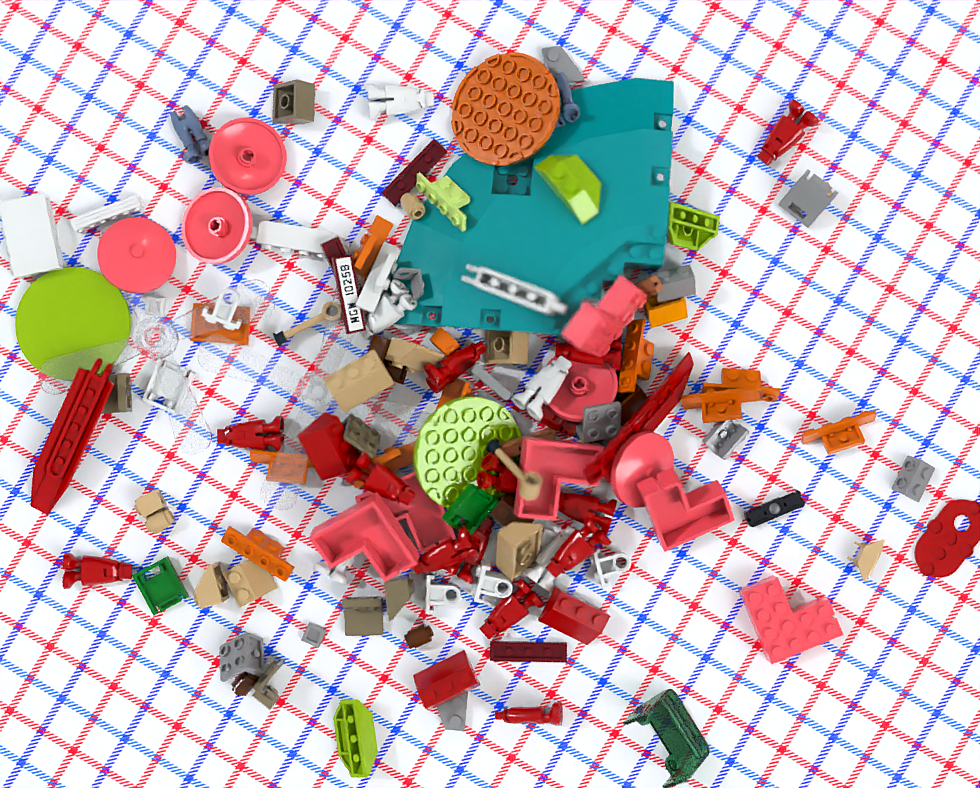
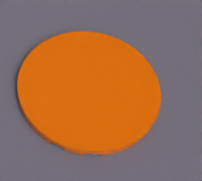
(505, 109)

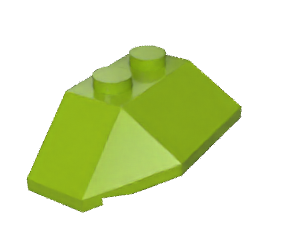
(572, 184)
(690, 227)
(355, 737)

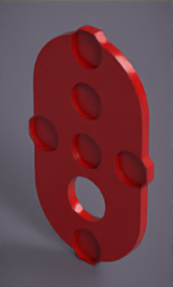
(942, 546)

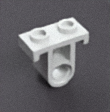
(224, 310)
(607, 566)
(488, 583)
(437, 593)

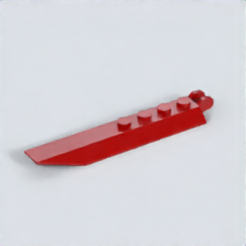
(645, 419)
(70, 435)

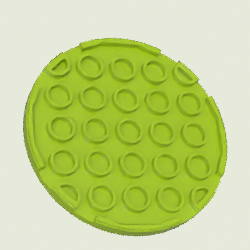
(69, 314)
(455, 443)

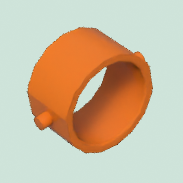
(444, 342)

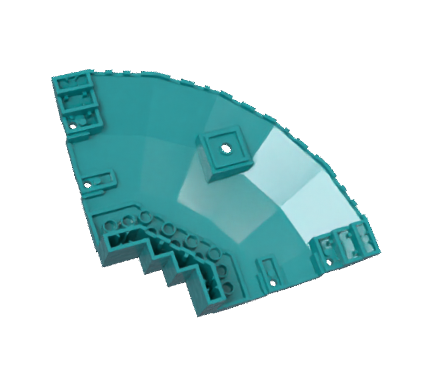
(534, 235)

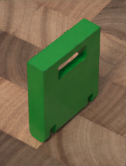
(472, 505)
(161, 589)

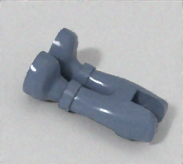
(570, 110)
(182, 129)

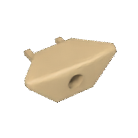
(867, 557)

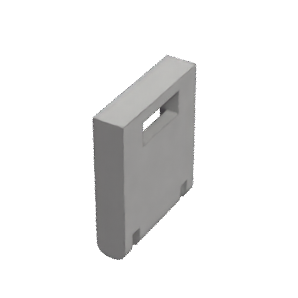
(809, 196)
(481, 374)

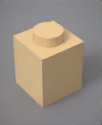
(150, 503)

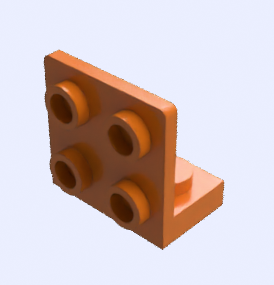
(454, 390)

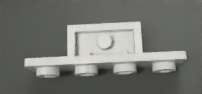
(379, 277)

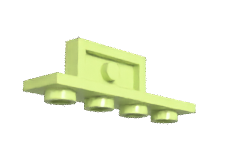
(446, 197)

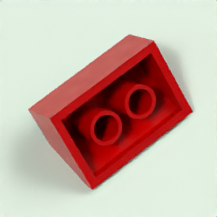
(327, 448)
(573, 616)
(445, 680)

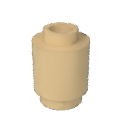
(412, 206)
(159, 520)

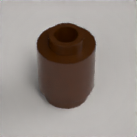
(419, 636)
(244, 683)

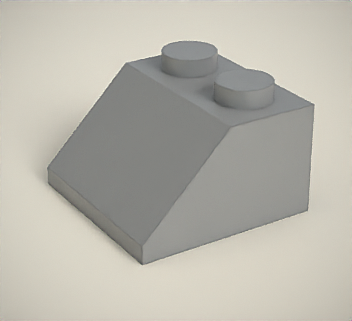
(676, 283)

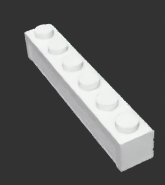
(106, 213)

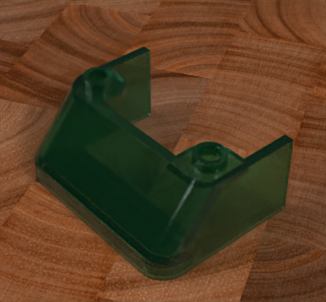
(677, 733)

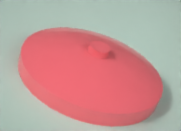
(247, 156)
(216, 226)
(136, 255)
(584, 387)
(637, 460)

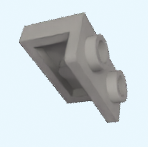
(725, 437)
(913, 478)

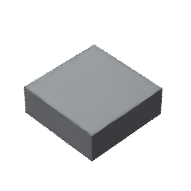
(314, 635)

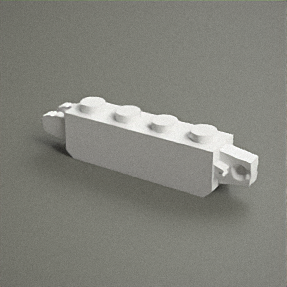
(293, 238)
(515, 291)

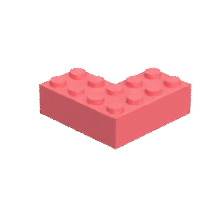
(598, 326)
(556, 463)
(421, 515)
(683, 516)
(369, 529)
(787, 630)

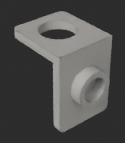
(417, 282)

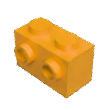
(665, 311)

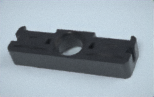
(786, 504)

